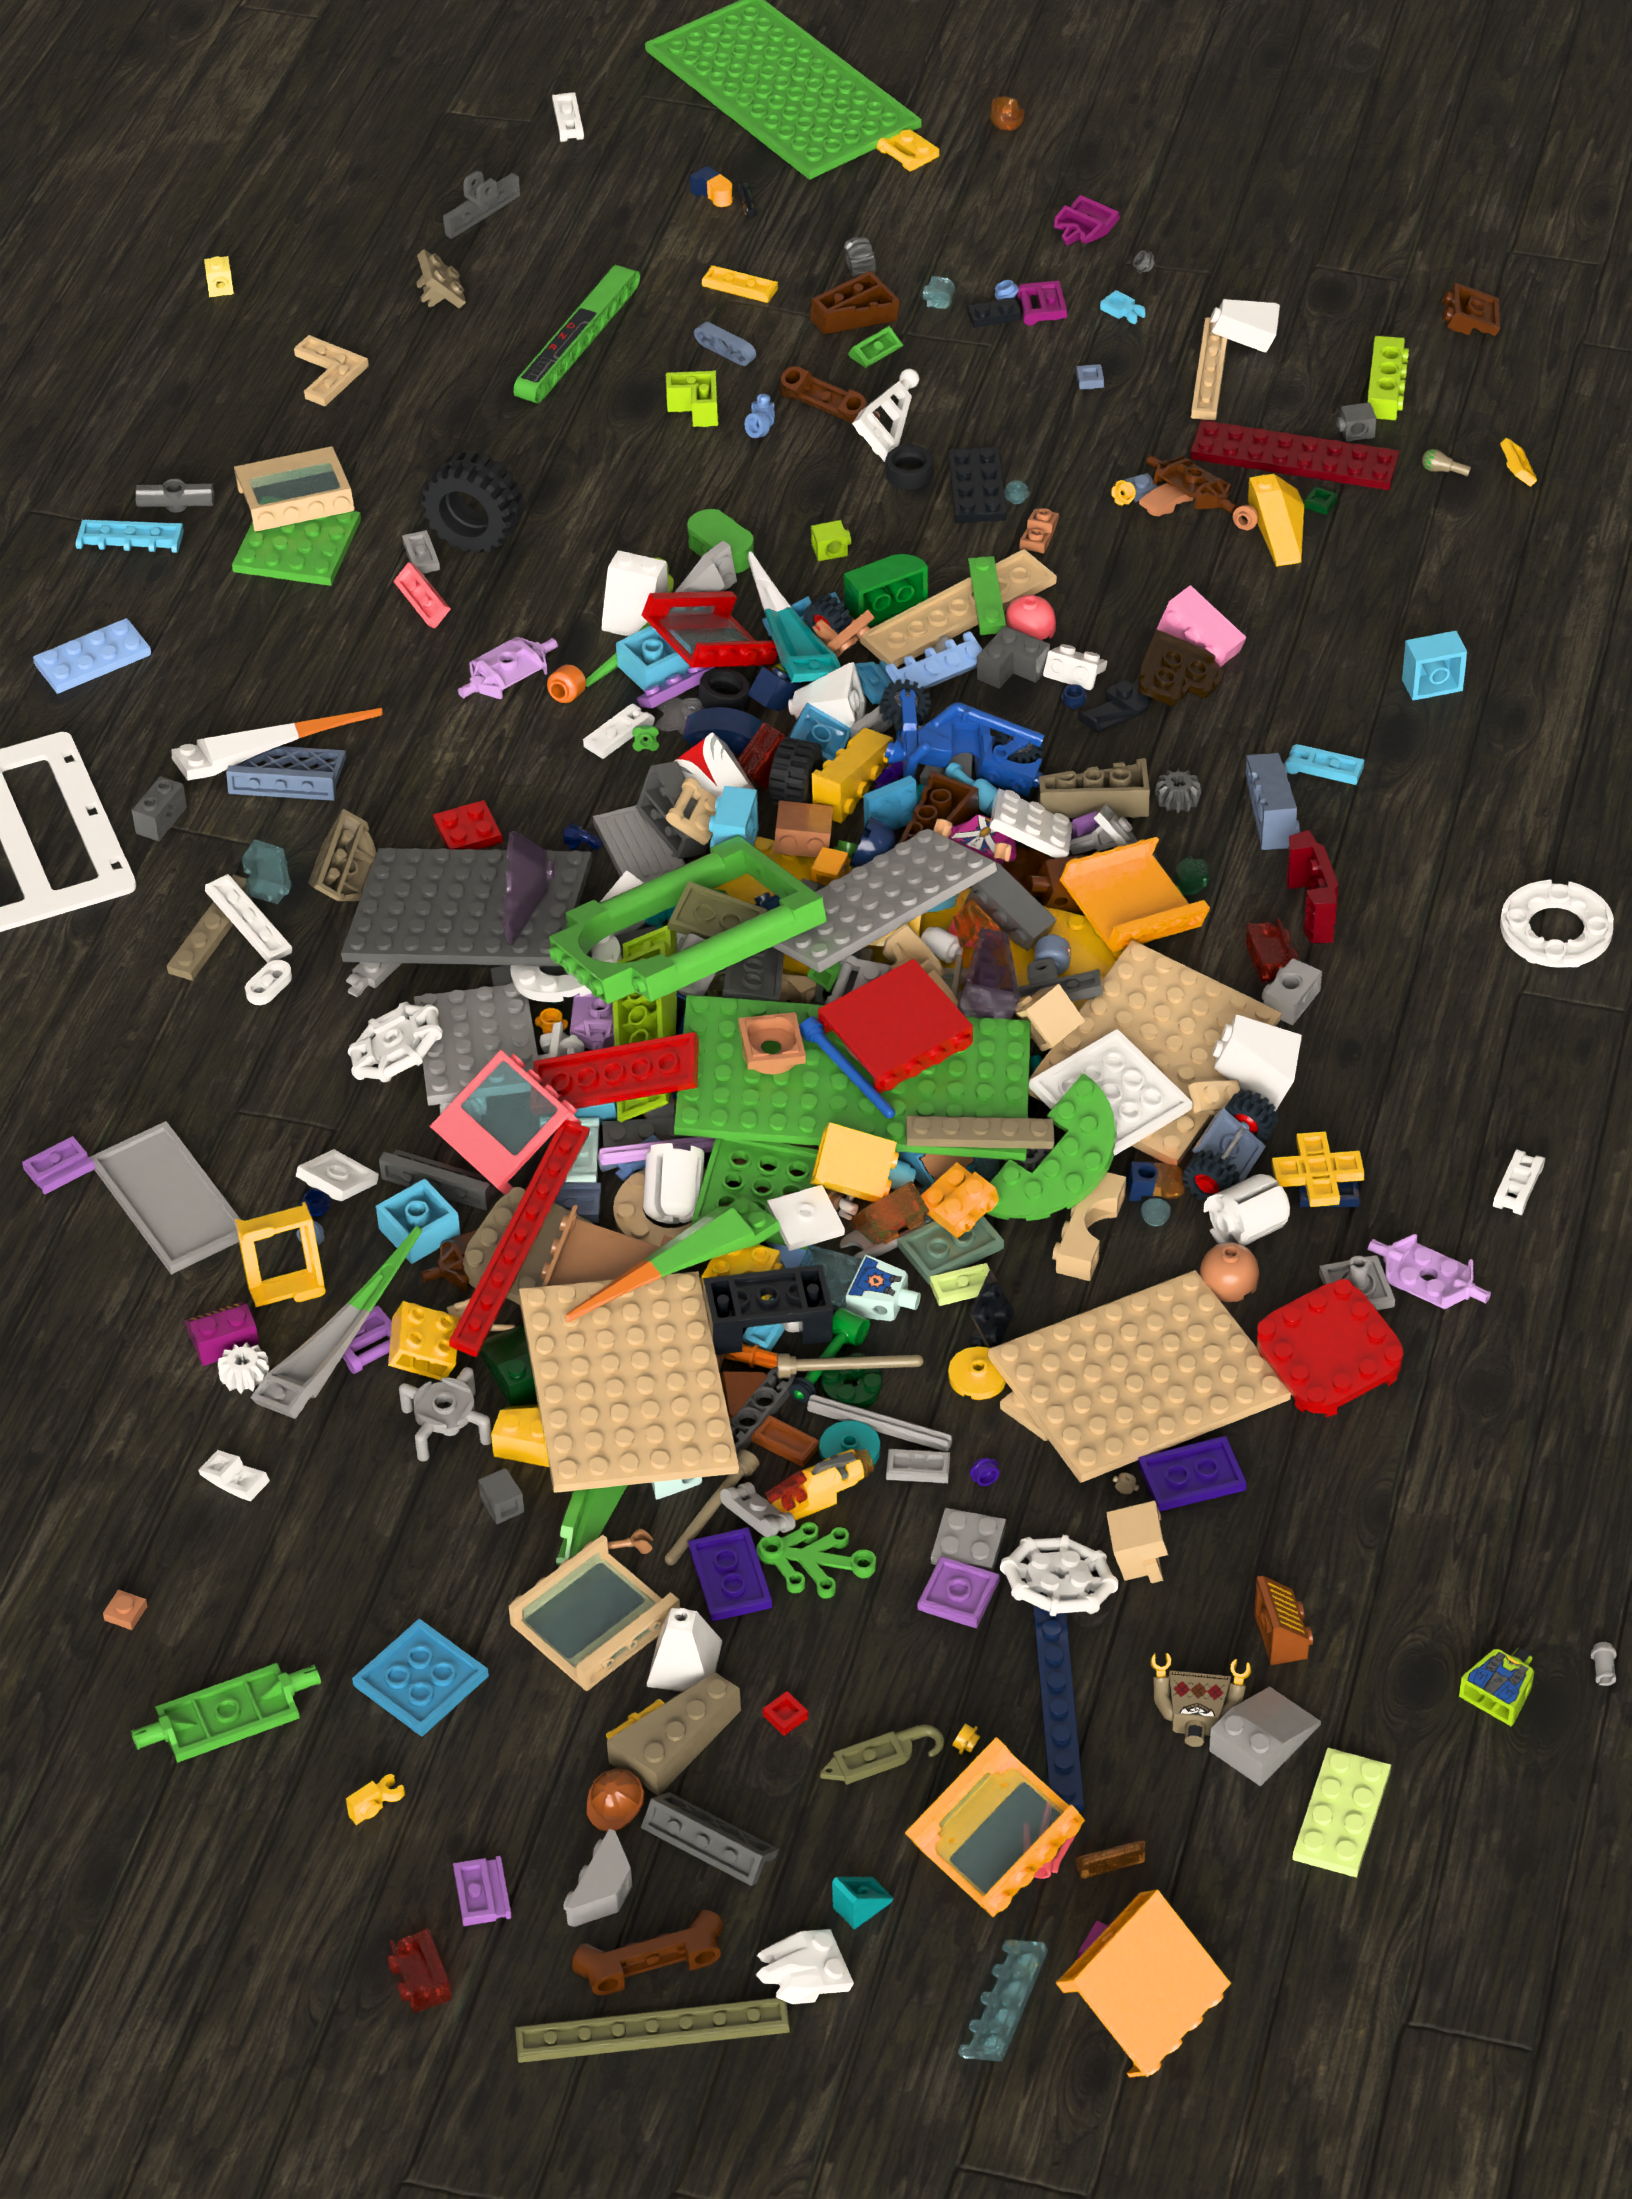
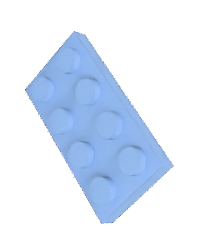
(92, 655)

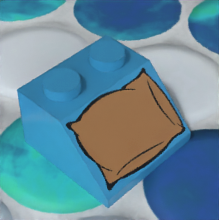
(932, 1166)

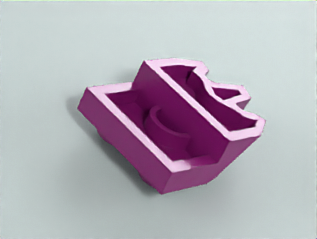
(1085, 221)

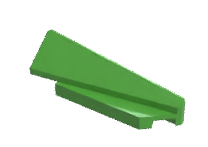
(586, 1518)

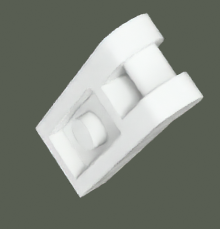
(567, 116)
(617, 731)

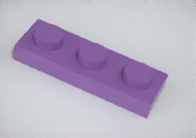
(674, 686)

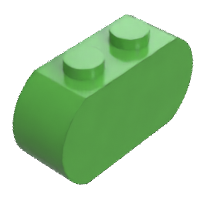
(711, 527)

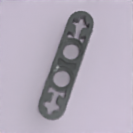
(759, 1413)

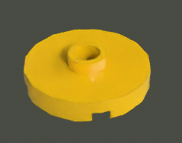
(968, 1381)

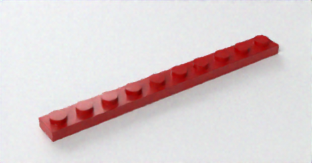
(519, 1238)

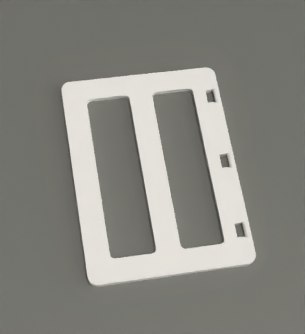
(95, 831)

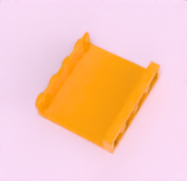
(1130, 895)
(1147, 1981)

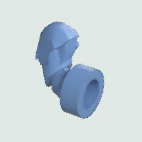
(761, 418)

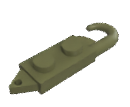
(878, 1754)

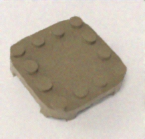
(487, 1237)

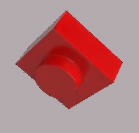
(785, 1713)

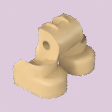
(907, 945)

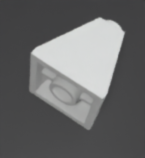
(835, 694)
(684, 1651)

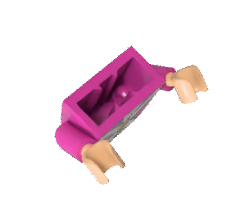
(979, 838)

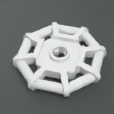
(396, 1042)
(1042, 1575)

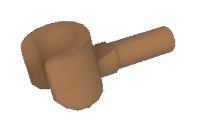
(638, 1539)

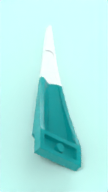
(797, 646)

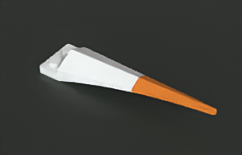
(218, 752)

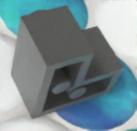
(1011, 654)

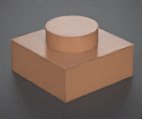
(125, 1609)

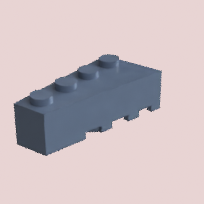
(1271, 800)

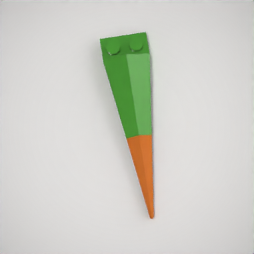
(716, 1234)

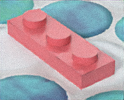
(421, 595)

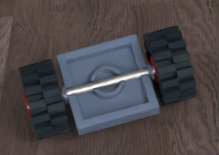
(1230, 1144)

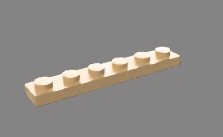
(1209, 374)

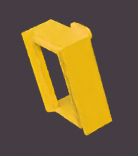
(300, 1285)

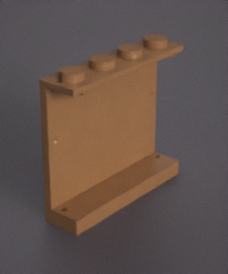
(592, 1253)

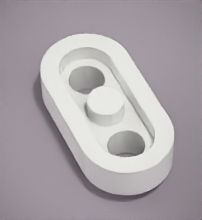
(268, 982)

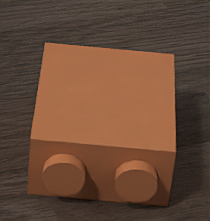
(802, 828)

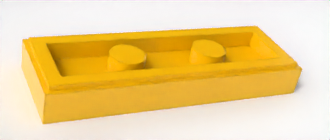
(740, 284)

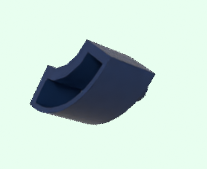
(729, 724)

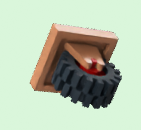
(834, 625)

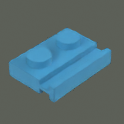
(873, 679)

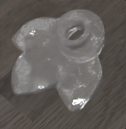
(676, 713)

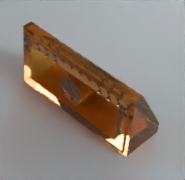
(1111, 1859)

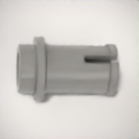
(1604, 1656)

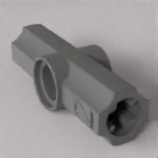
(175, 495)

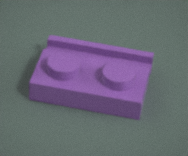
(58, 1165)
(481, 1891)

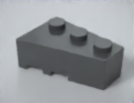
(659, 795)
(1012, 908)

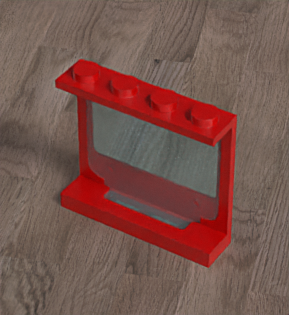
(704, 631)

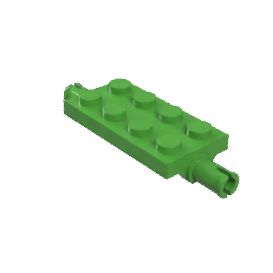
(227, 1711)

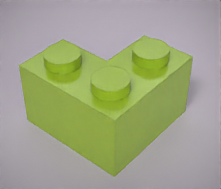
(693, 393)

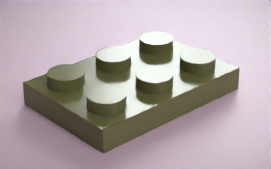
(709, 912)

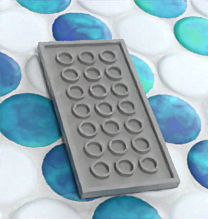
(886, 896)

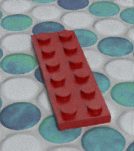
(623, 1071)

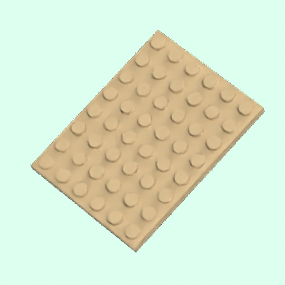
(1173, 1021)
(1138, 1375)
(628, 1385)

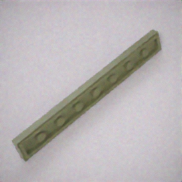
(651, 2029)

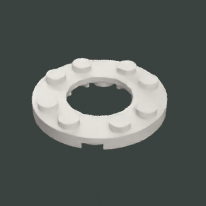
(1554, 953)
(549, 988)

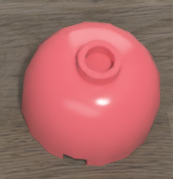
(1031, 616)

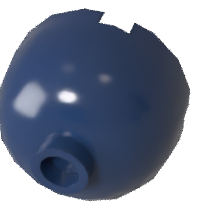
(875, 840)

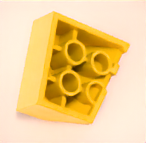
(520, 1435)

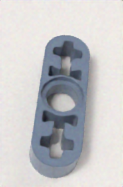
(736, 350)

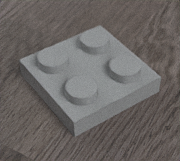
(969, 1538)

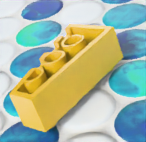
(850, 773)

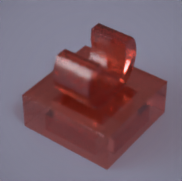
(787, 1489)

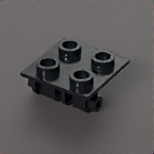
(990, 1314)

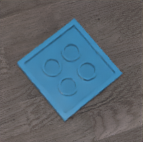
(420, 1677)

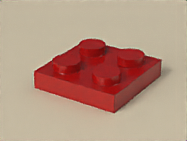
(468, 827)

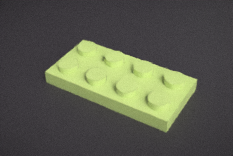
(1342, 1812)

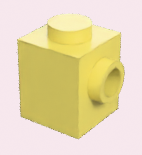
(218, 276)

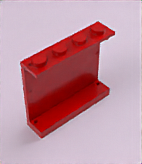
(898, 1025)

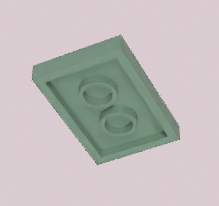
(937, 1251)

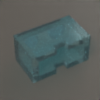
(267, 872)

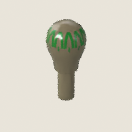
(1437, 461)

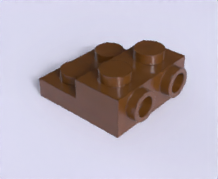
(1471, 309)

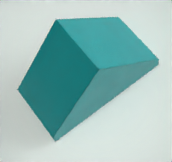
(858, 1898)

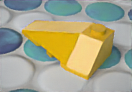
(1279, 517)

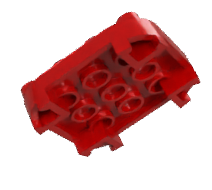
(1329, 1347)

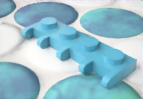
(130, 534)

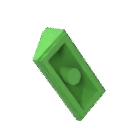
(875, 347)

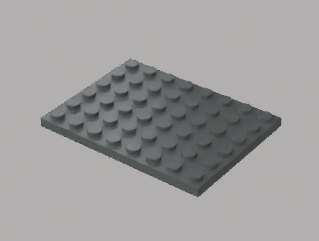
(451, 908)

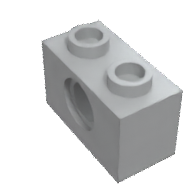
(1293, 990)

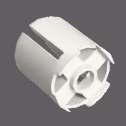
(672, 1182)
(1248, 1210)

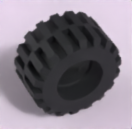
(793, 770)

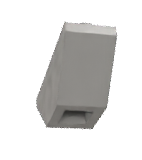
(601, 1884)

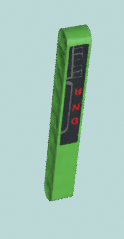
(576, 334)

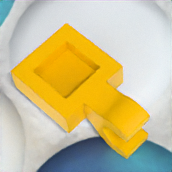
(368, 1800)

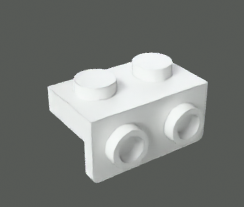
(1073, 667)

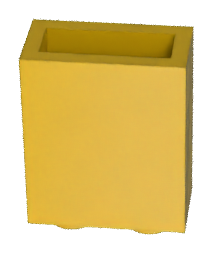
(854, 1163)

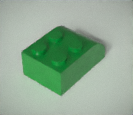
(886, 587)

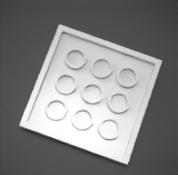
(1133, 1085)

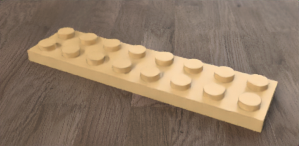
(952, 611)

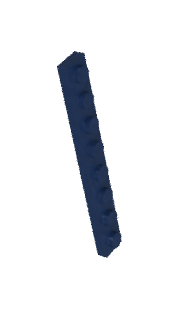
(1058, 1707)

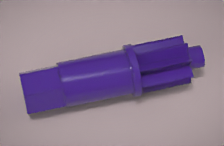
(889, 775)

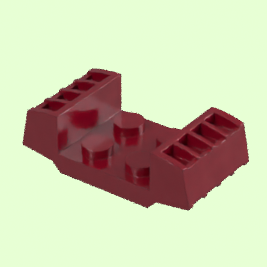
(1311, 868)

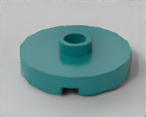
(847, 1436)

